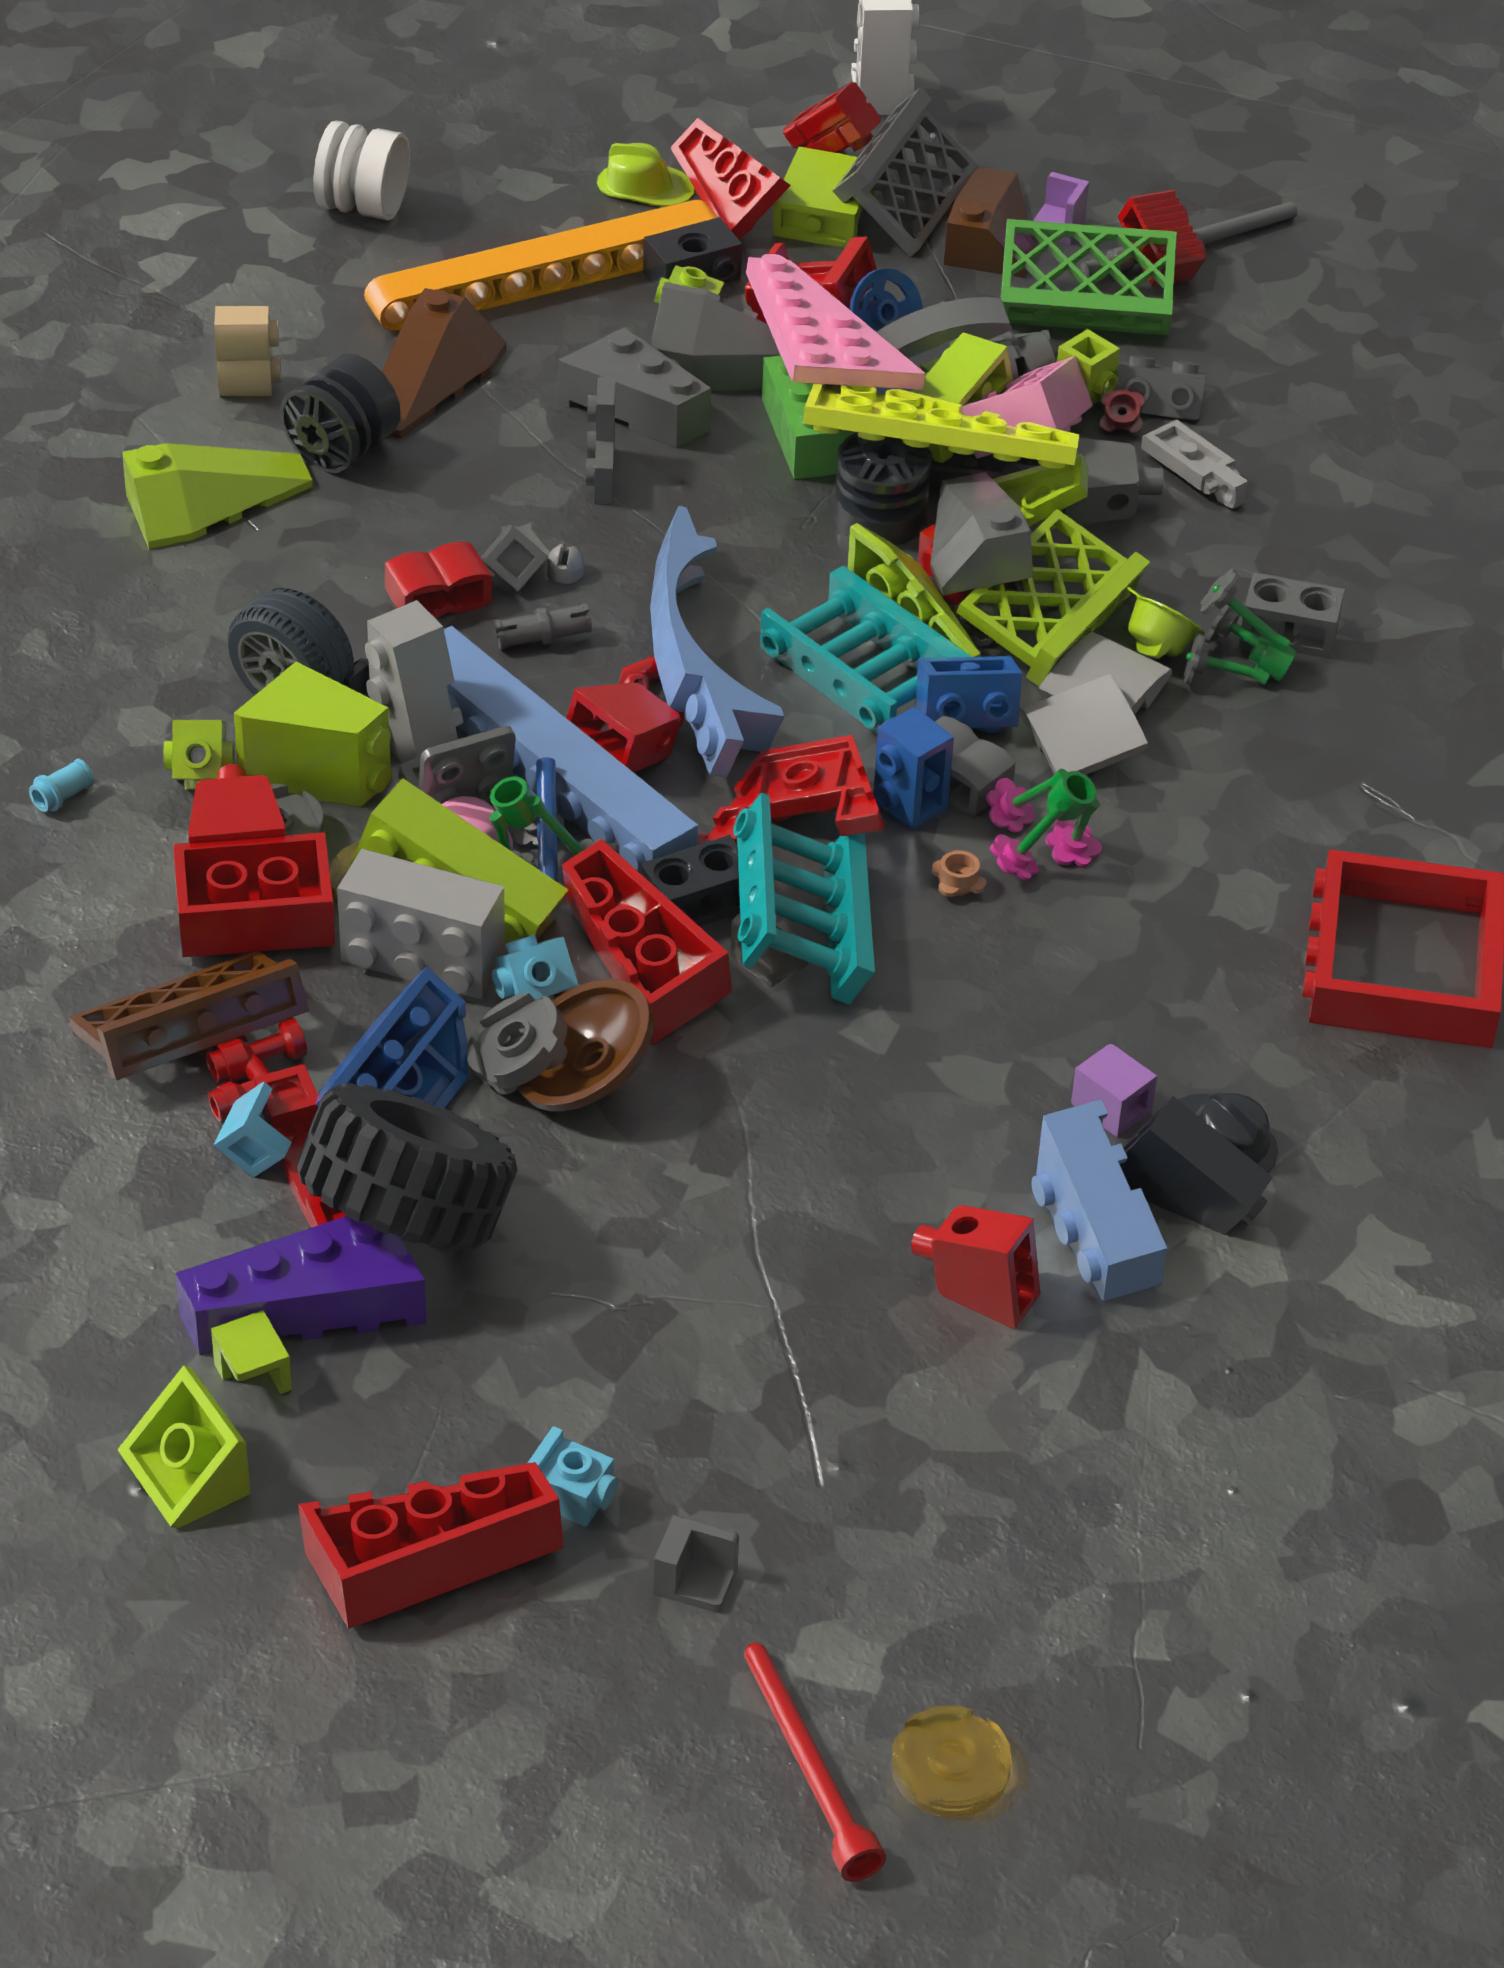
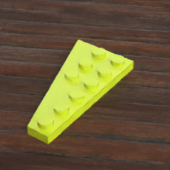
(935, 421)

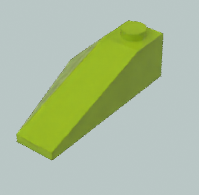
(190, 487)
(905, 583)

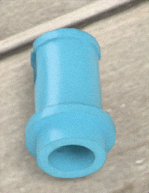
(51, 790)

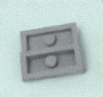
(1097, 656)
(1086, 727)

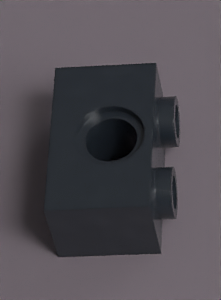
(701, 245)

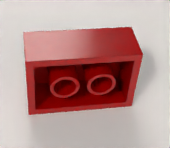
(254, 894)

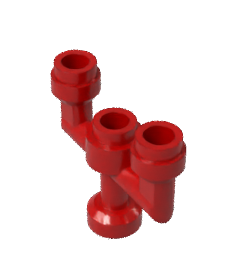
(239, 1059)

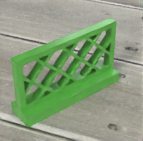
(1094, 308)

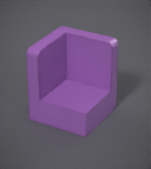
(1064, 201)
(1122, 1085)

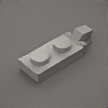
(1197, 462)

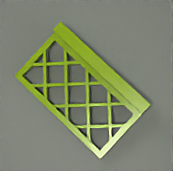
(1087, 610)

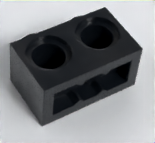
(699, 879)

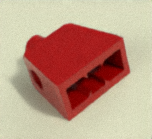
(626, 722)
(234, 807)
(984, 1261)

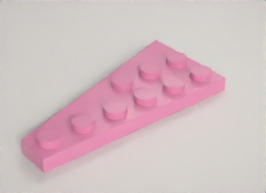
(820, 335)

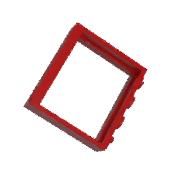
(1395, 1008)

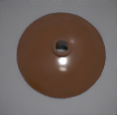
(604, 1042)

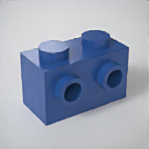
(971, 690)
(913, 767)

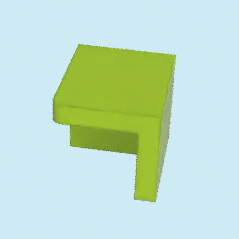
(250, 1349)

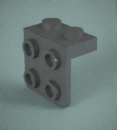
(463, 766)

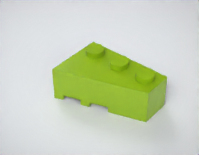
(966, 375)

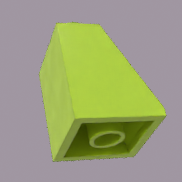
(315, 738)

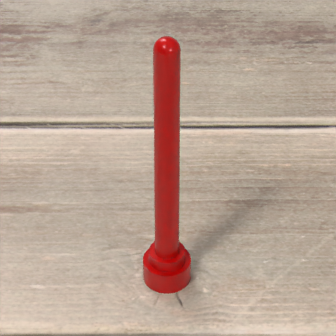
(855, 1848)

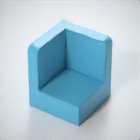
(248, 1137)

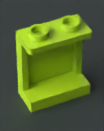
(809, 206)

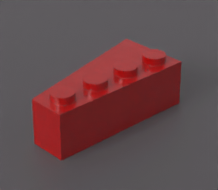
(645, 938)
(430, 1540)

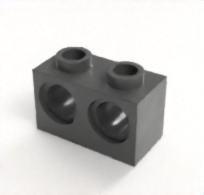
(1296, 610)

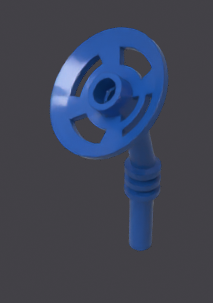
(884, 307)

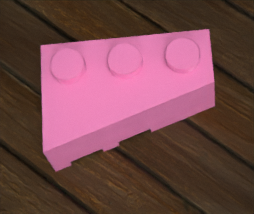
(1044, 396)

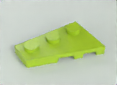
(1045, 489)

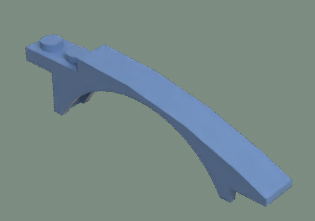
(717, 706)

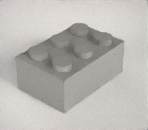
(417, 916)

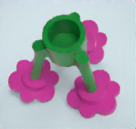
(1070, 797)

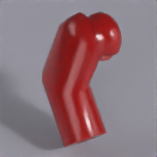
(640, 672)

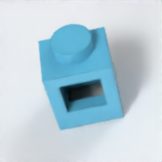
(577, 1475)

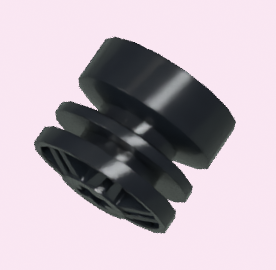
(340, 413)
(882, 487)

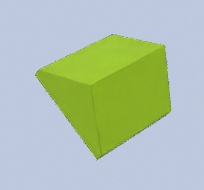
(187, 1452)

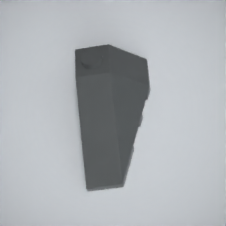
(712, 338)
(978, 536)

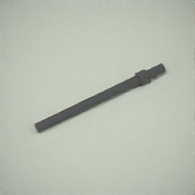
(1210, 233)

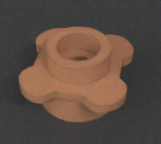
(958, 874)

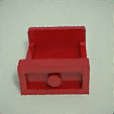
(836, 276)

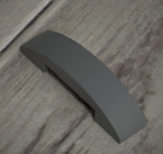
(947, 321)

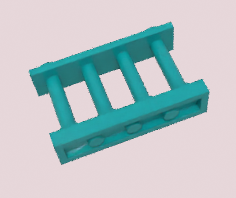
(873, 619)
(842, 890)

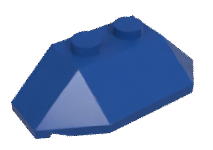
(412, 1045)

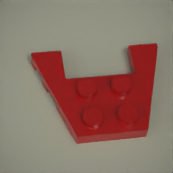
(805, 780)

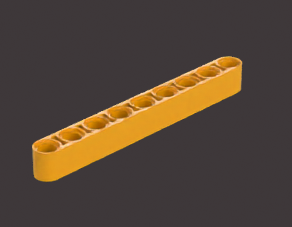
(532, 265)

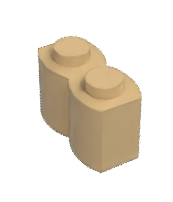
(245, 350)

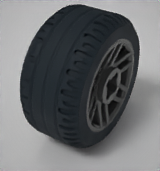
(285, 629)

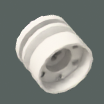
(361, 170)

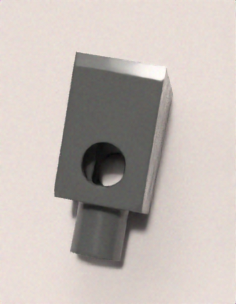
(1113, 482)

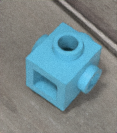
(534, 968)

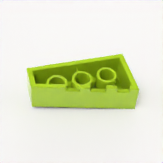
(427, 833)

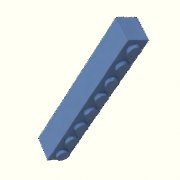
(590, 782)

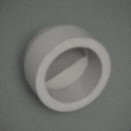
(565, 573)

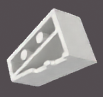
(885, 52)

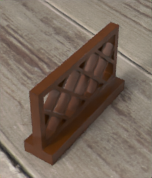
(192, 1013)

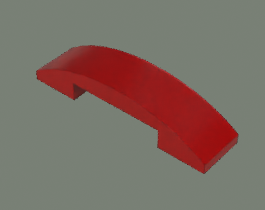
(291, 1112)

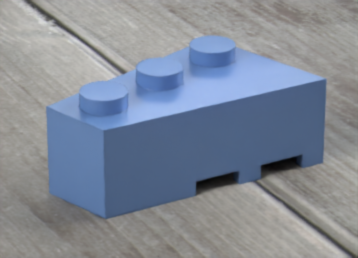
(1093, 1204)

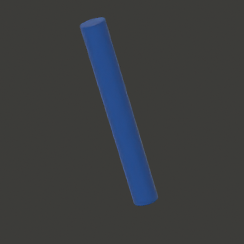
(545, 837)

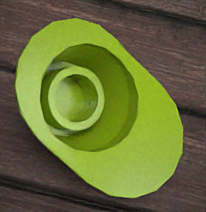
(641, 175)
(1160, 628)

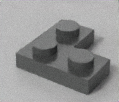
(602, 441)

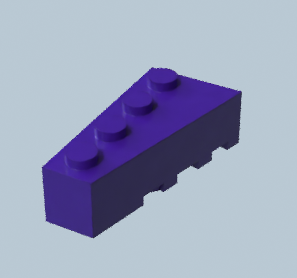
(306, 1284)

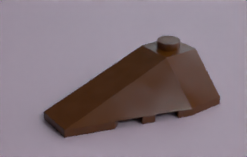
(438, 353)

